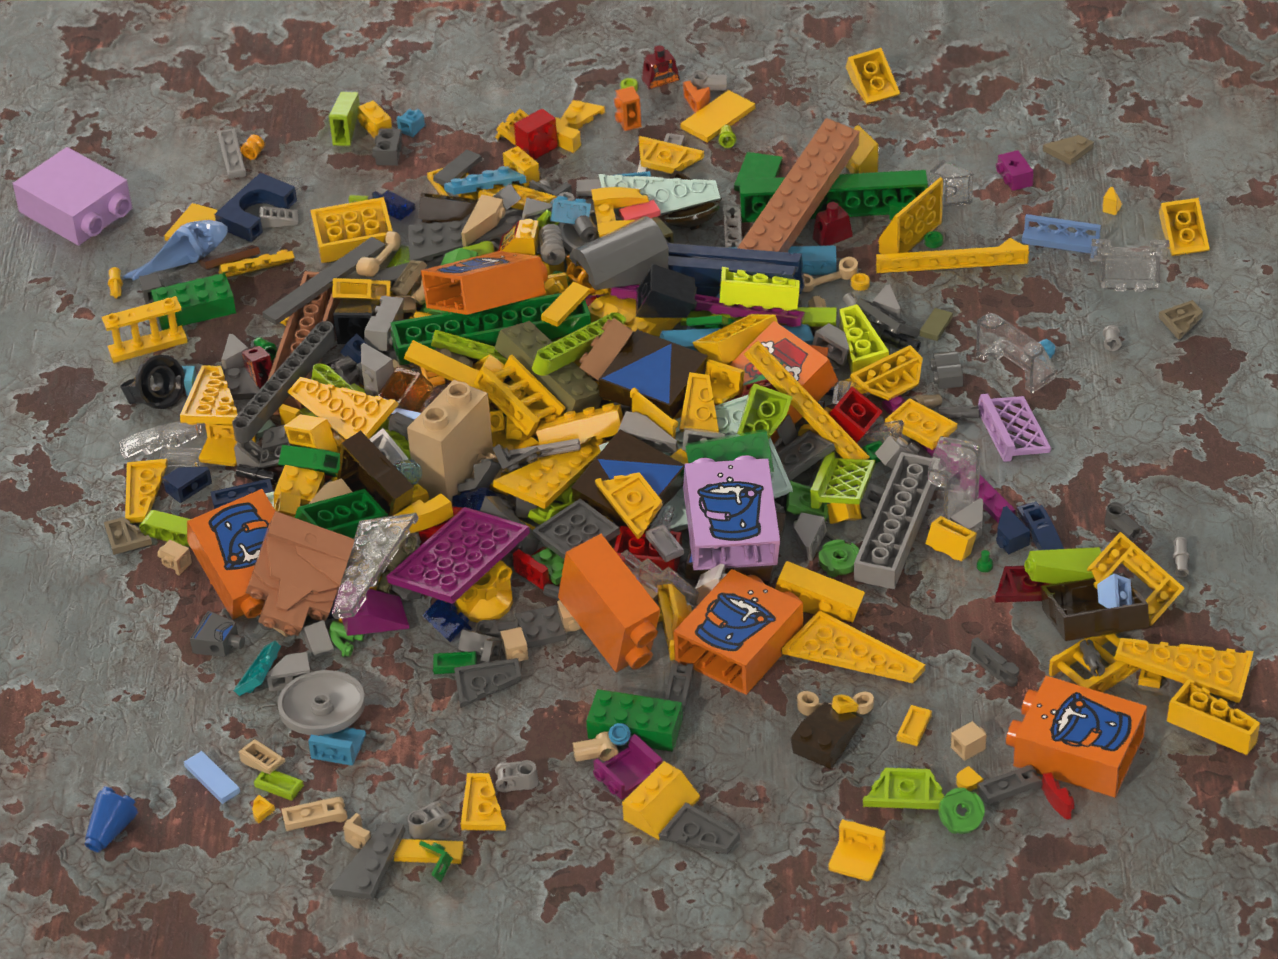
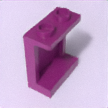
(628, 768)

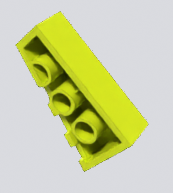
(758, 290)
(862, 339)

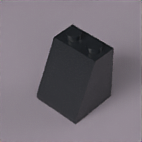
(665, 294)
(352, 318)

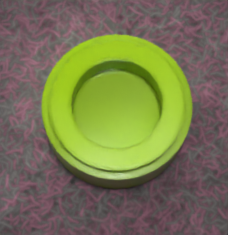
(628, 82)

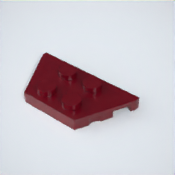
(1017, 586)

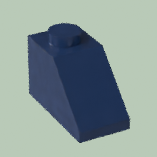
(186, 482)
(1012, 532)

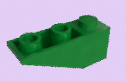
(310, 459)

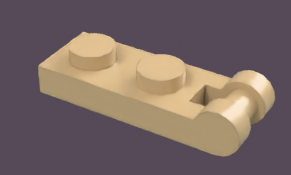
(314, 813)

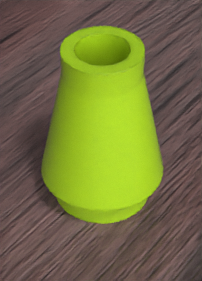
(727, 137)

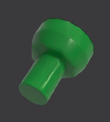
(985, 563)

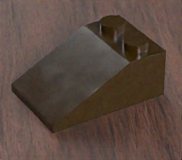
(824, 735)

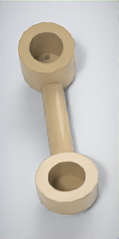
(370, 266)
(847, 268)
(808, 702)

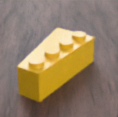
(581, 425)
(820, 592)
(1212, 718)

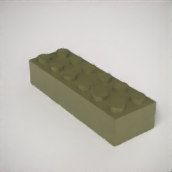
(567, 384)

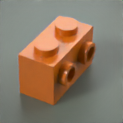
(628, 108)

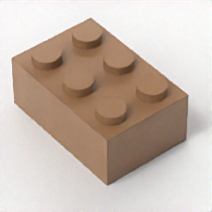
(605, 348)

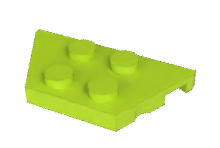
(905, 790)

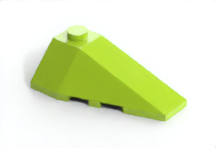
(764, 410)

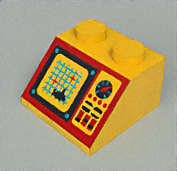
(521, 238)

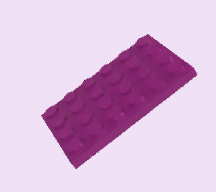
(458, 555)

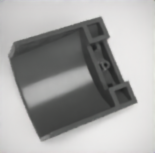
(623, 255)

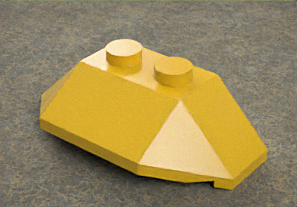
(891, 374)
(673, 612)

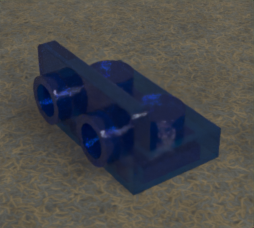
(396, 205)
(471, 499)
(446, 620)

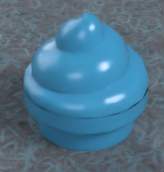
(1048, 346)
(619, 734)

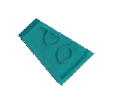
(258, 670)

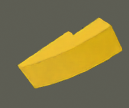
(567, 137)
(360, 289)
(429, 513)

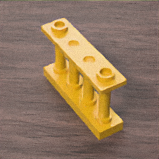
(149, 343)
(510, 404)
(1113, 674)

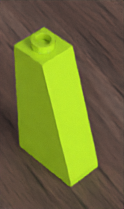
(344, 118)
(1060, 564)

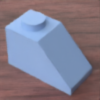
(1114, 591)

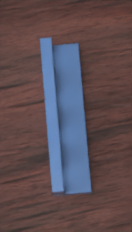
(1059, 238)

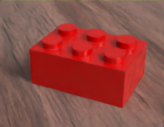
(643, 549)

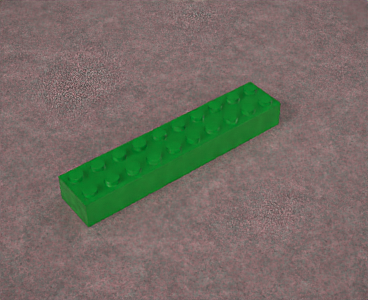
(855, 193)
(486, 324)

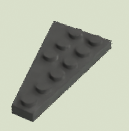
(440, 238)

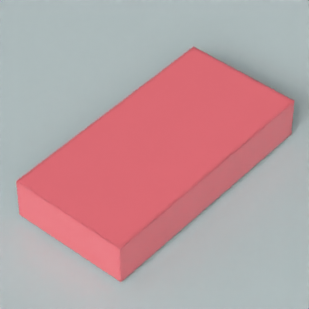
(637, 211)

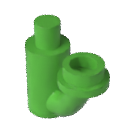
(338, 631)

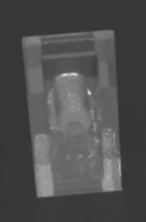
(841, 388)

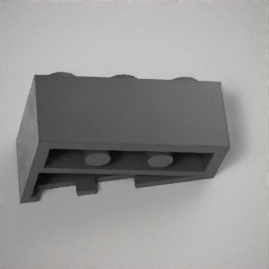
(493, 506)

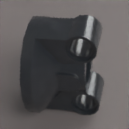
(167, 384)

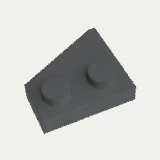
(240, 383)

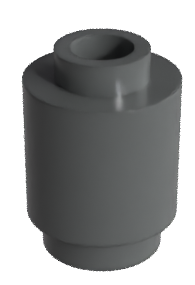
(586, 228)

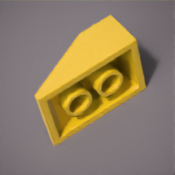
(872, 76)
(1184, 226)

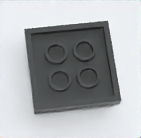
(573, 527)

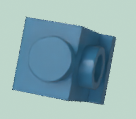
(413, 119)

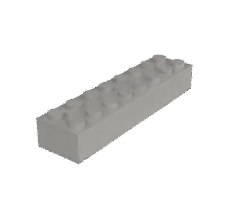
(895, 522)

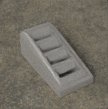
(278, 217)

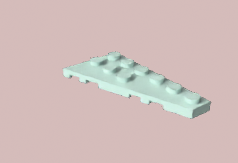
(668, 194)

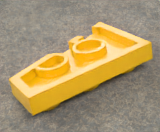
(699, 404)
(481, 805)

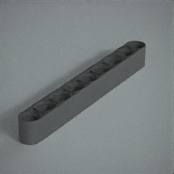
(275, 390)

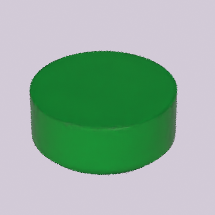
(933, 239)

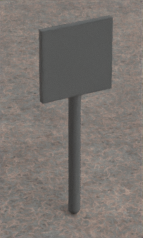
(786, 431)

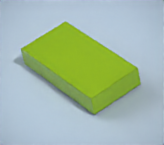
(279, 784)

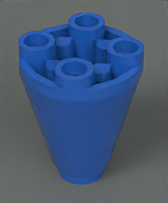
(108, 818)

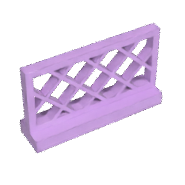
(999, 429)

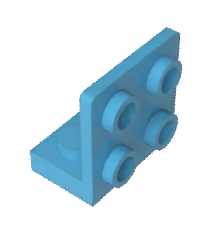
(568, 211)
(337, 747)

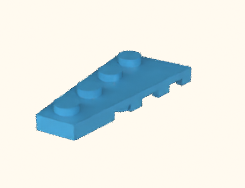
(486, 180)

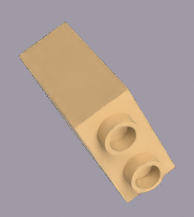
(450, 437)

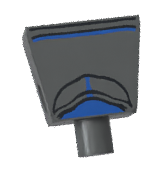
(215, 636)

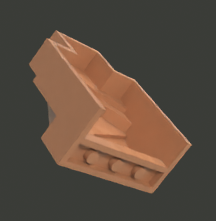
(297, 572)

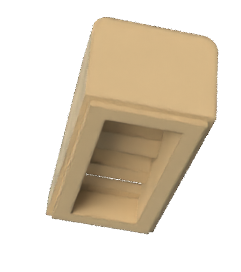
(254, 748)

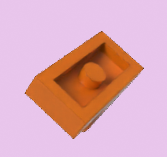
(696, 98)

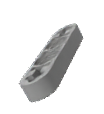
(732, 232)

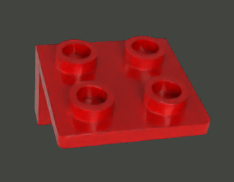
(531, 569)

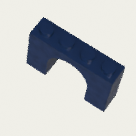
(259, 190)

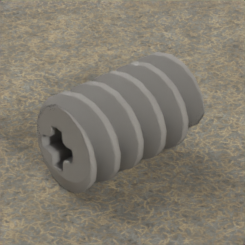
(551, 244)

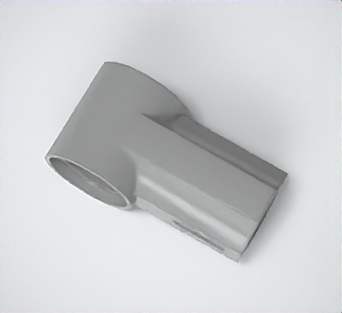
(714, 82)

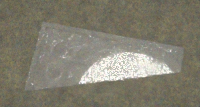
(371, 553)

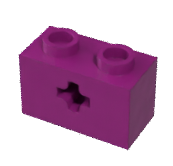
(1014, 170)

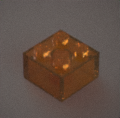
(407, 388)

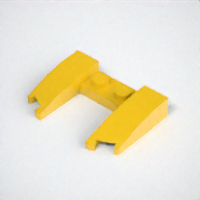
(610, 198)
(1124, 551)

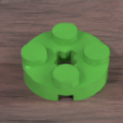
(836, 566)
(966, 799)

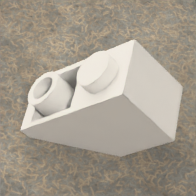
(709, 580)

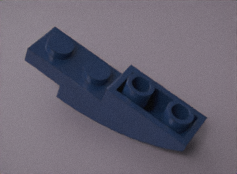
(1040, 526)

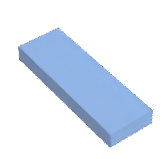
(212, 777)

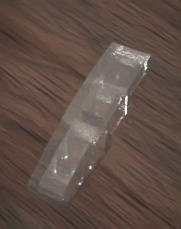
(155, 438)
(651, 576)

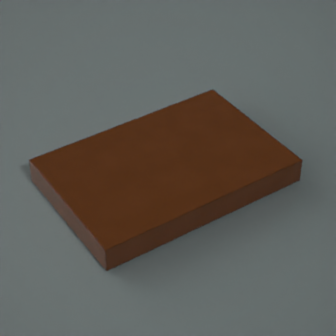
(229, 256)

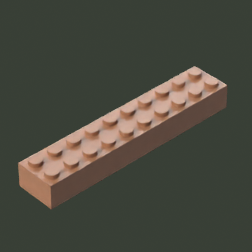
(803, 188)
(299, 326)

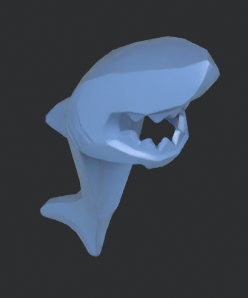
(185, 246)

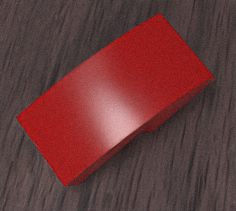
(1057, 796)

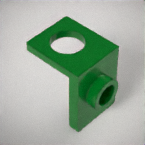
(444, 859)

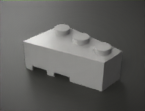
(379, 327)

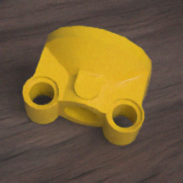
(489, 597)

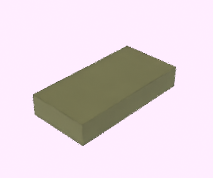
(936, 324)

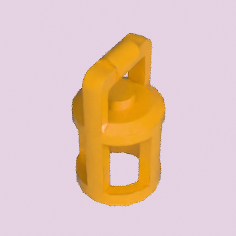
(577, 274)

